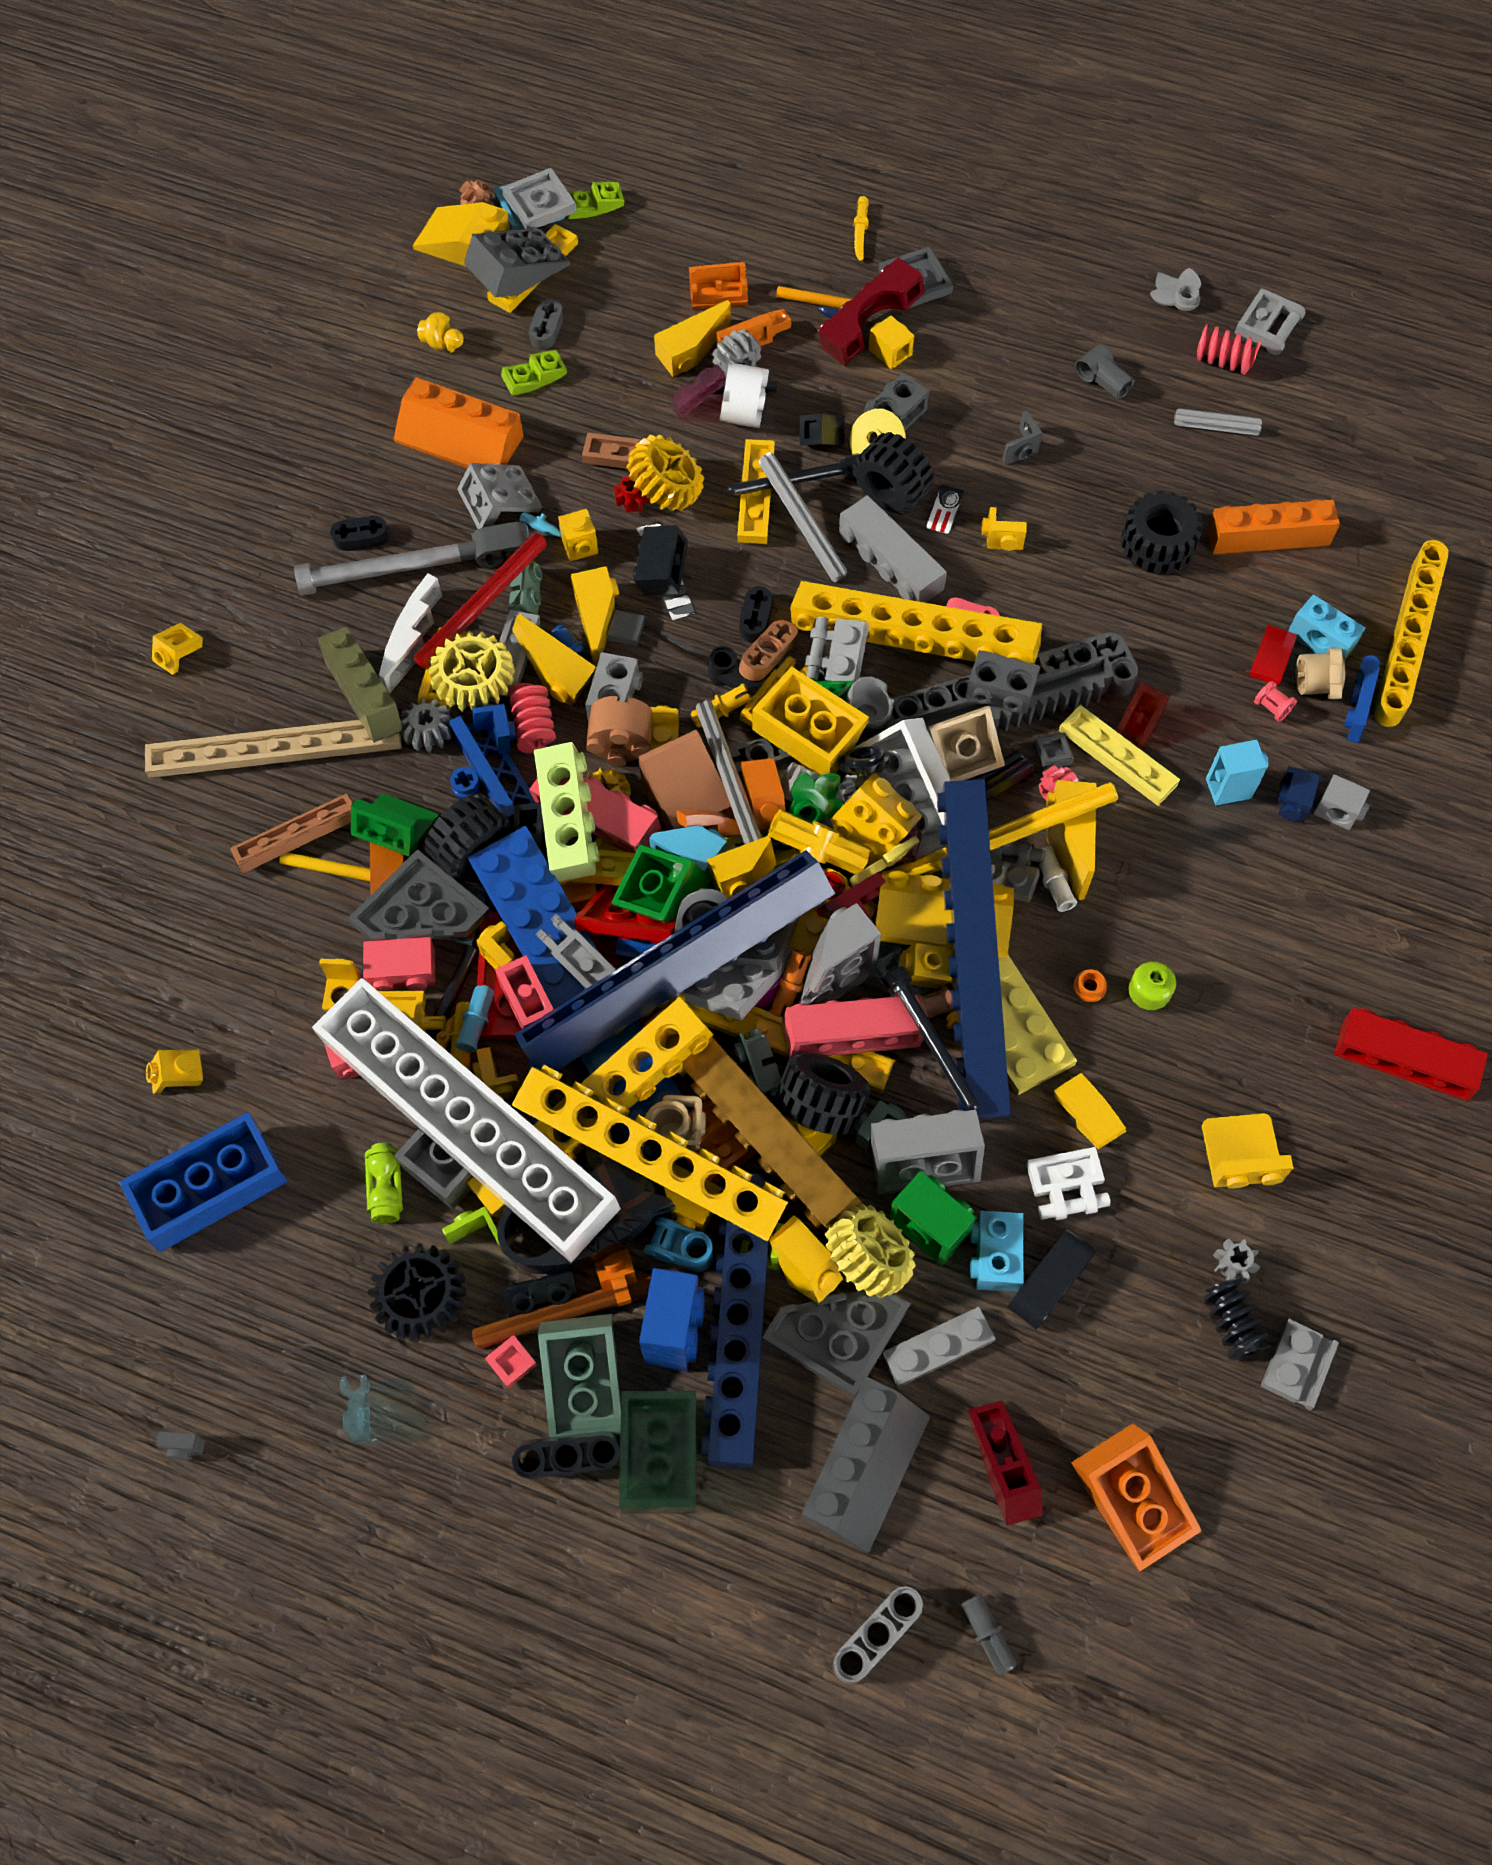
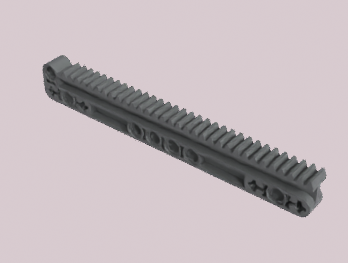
(1059, 684)

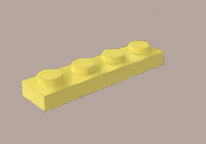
(1119, 755)

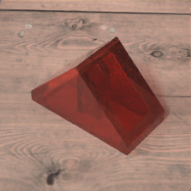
(1143, 715)

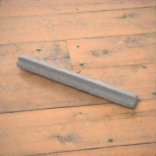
(803, 517)

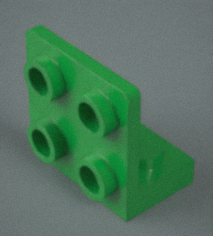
(391, 823)

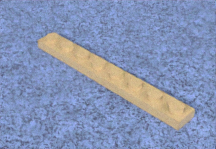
(262, 748)

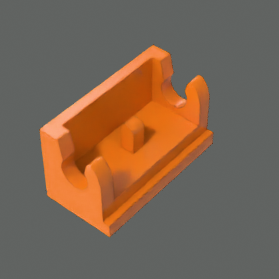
(718, 283)

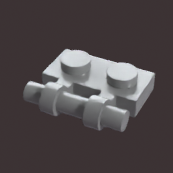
(845, 653)

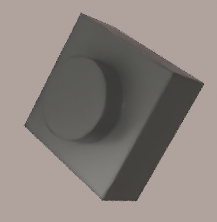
(179, 1445)

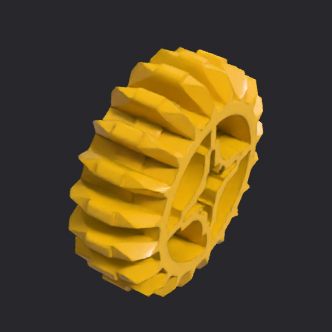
(665, 473)

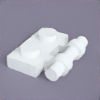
(1068, 1172)

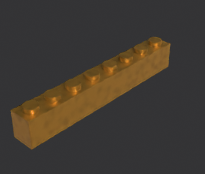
(768, 1131)

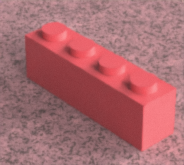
(615, 816)
(849, 1027)

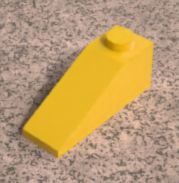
(689, 341)
(596, 605)
(557, 666)

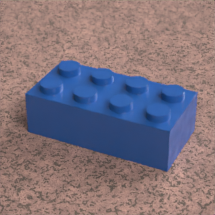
(203, 1182)

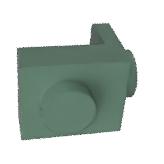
(880, 1112)

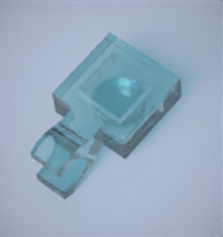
(357, 1418)

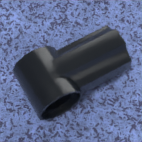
(729, 675)

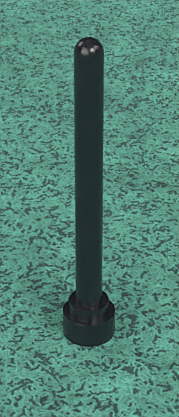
(843, 468)
(899, 983)

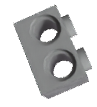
(605, 683)

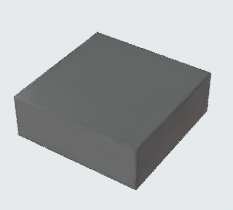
(626, 628)
(1053, 751)

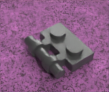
(1018, 875)

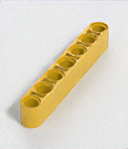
(1411, 633)

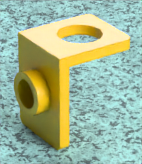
(339, 974)

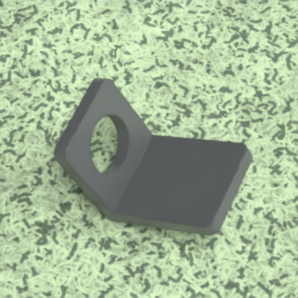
(1025, 446)

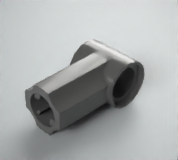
(1100, 367)

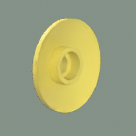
(873, 421)

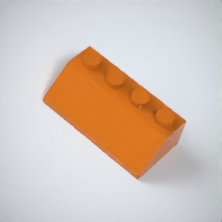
(456, 426)

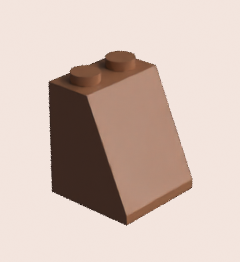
(682, 778)

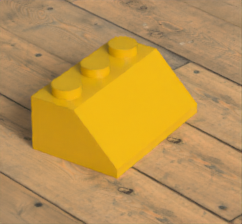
(808, 722)

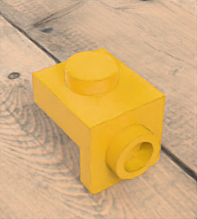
(1003, 534)
(174, 1069)
(486, 1072)

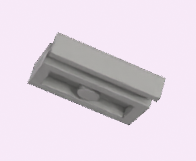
(1299, 1364)

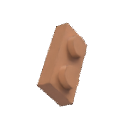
(608, 450)

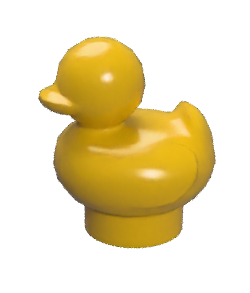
(438, 334)

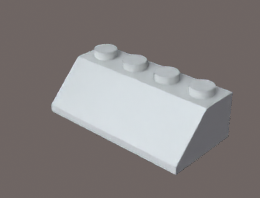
(915, 774)

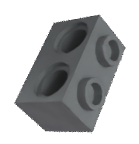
(903, 398)
(1004, 675)

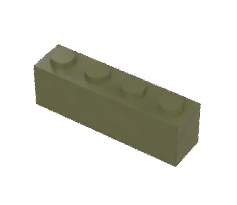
(360, 684)

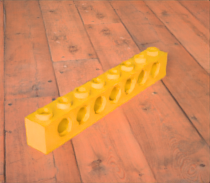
(918, 624)
(624, 1065)
(534, 1101)

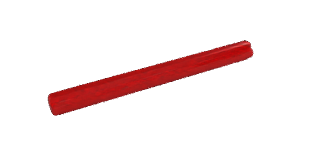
(482, 598)

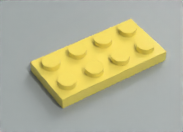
(1031, 1040)

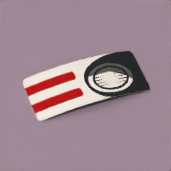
(945, 509)

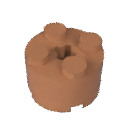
(619, 730)

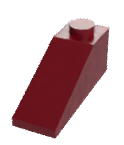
(1006, 1463)

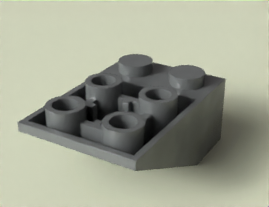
(513, 260)

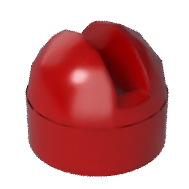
(839, 879)

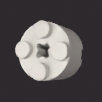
(744, 395)

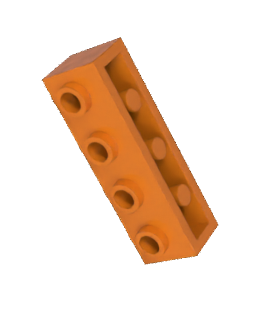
(1273, 526)

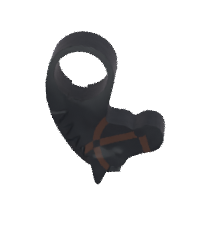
(637, 1205)

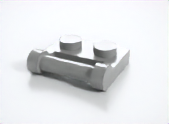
(1263, 314)

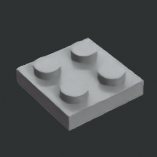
(539, 199)

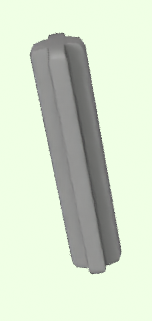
(1217, 421)

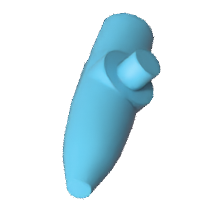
(540, 524)

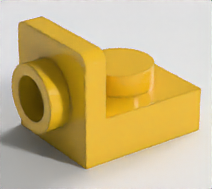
(174, 644)
(664, 725)
(492, 945)

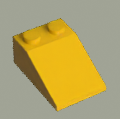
(451, 229)
(1074, 838)

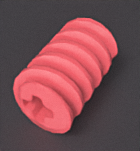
(1227, 349)
(531, 716)

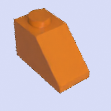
(763, 790)

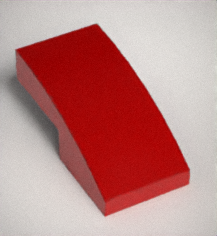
(1273, 655)

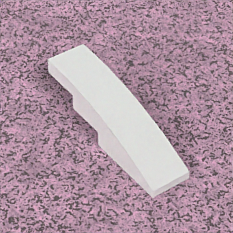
(408, 632)

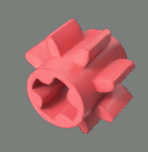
(1051, 776)

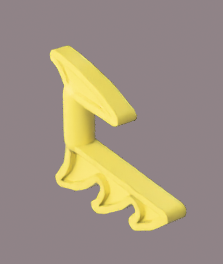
(888, 860)

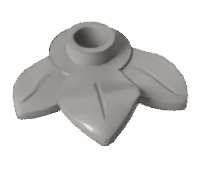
(1180, 292)

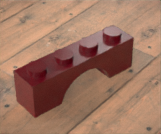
(893, 288)

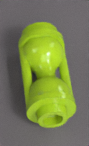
(384, 1200)

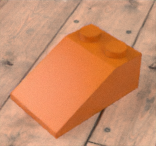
(1137, 1495)

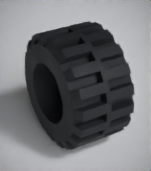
(893, 473)
(1167, 514)
(463, 831)
(822, 1093)

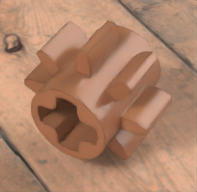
(476, 192)

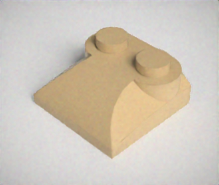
(968, 744)

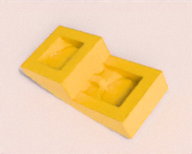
(1090, 1110)

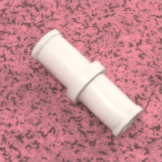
(1056, 881)

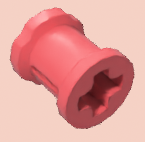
(1275, 701)

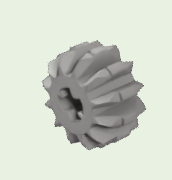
(737, 348)
(426, 725)

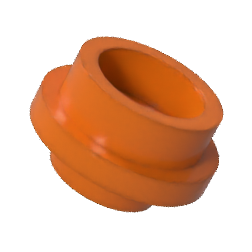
(1093, 977)

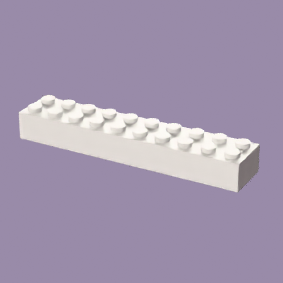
(467, 1120)

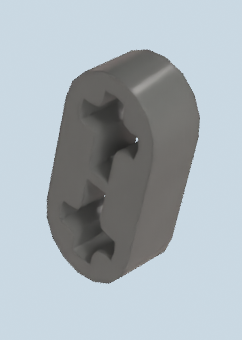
(551, 325)

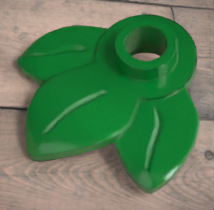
(816, 794)

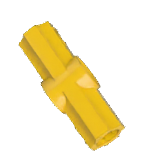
(820, 841)

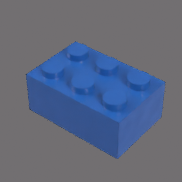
(671, 1320)

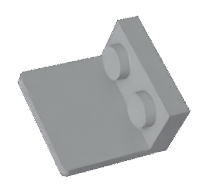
(494, 489)

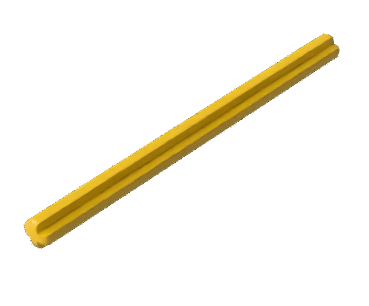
(1023, 826)

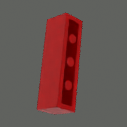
(1411, 1053)

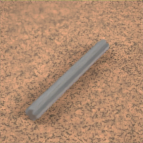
(728, 772)

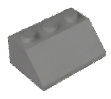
(937, 1145)

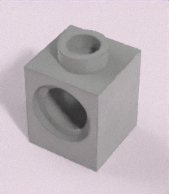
(1343, 802)

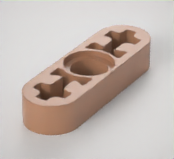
(767, 659)

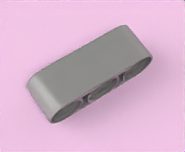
(888, 1618)

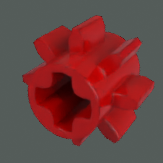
(629, 496)

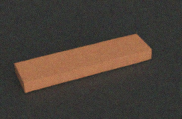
(293, 833)

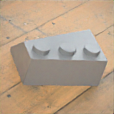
(842, 957)

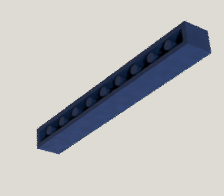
(974, 946)
(676, 963)

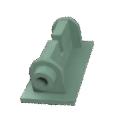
(528, 597)
(752, 1052)

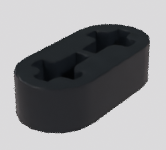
(359, 533)
(749, 613)

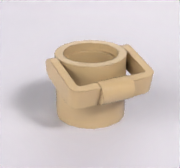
(1321, 673)
(674, 1117)

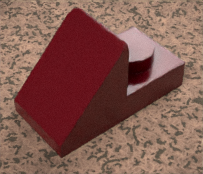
(860, 894)

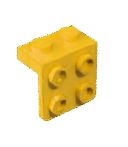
(876, 817)
(1244, 1151)

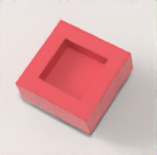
(511, 1361)

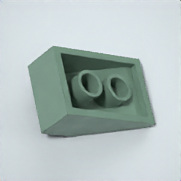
(580, 1375)

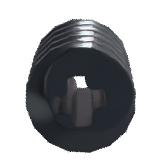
(1235, 1319)

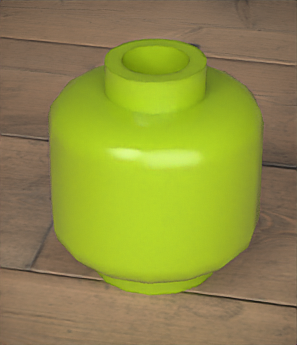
(1152, 985)

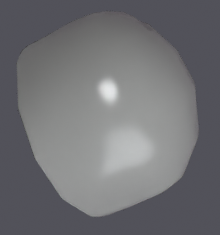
(872, 699)

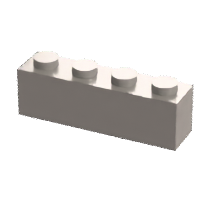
(891, 551)

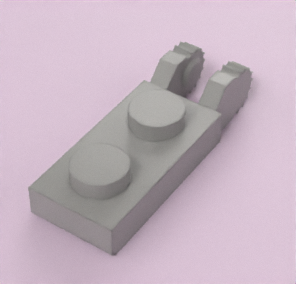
(577, 954)

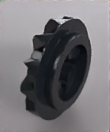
(865, 761)

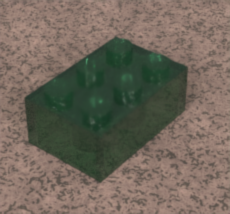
(658, 1452)

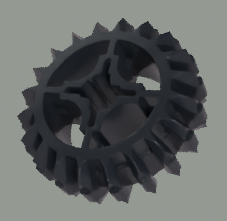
(404, 1297)

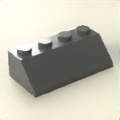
(865, 1465)

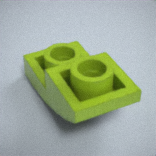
(600, 200)
(539, 372)

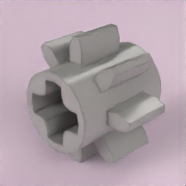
(1236, 1251)

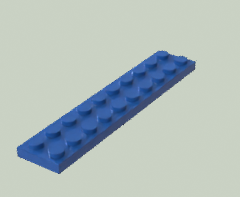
(526, 900)

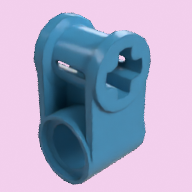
(673, 1242)

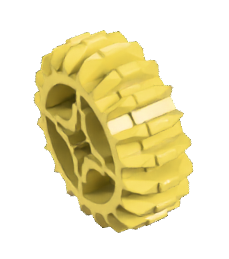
(468, 681)
(870, 1251)

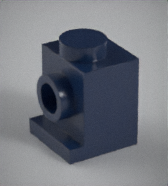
(1297, 793)

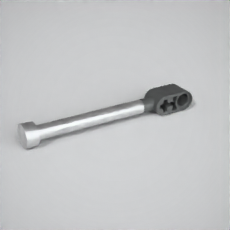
(489, 547)

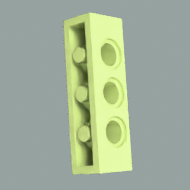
(552, 766)

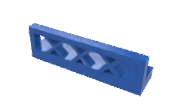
(490, 776)

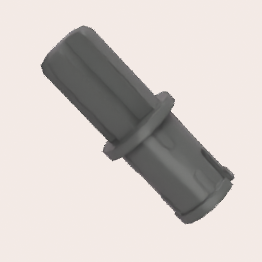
(989, 1634)

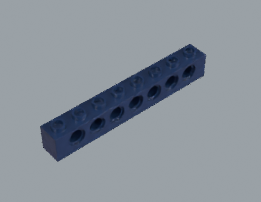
(737, 1450)

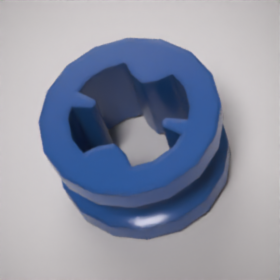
(471, 776)

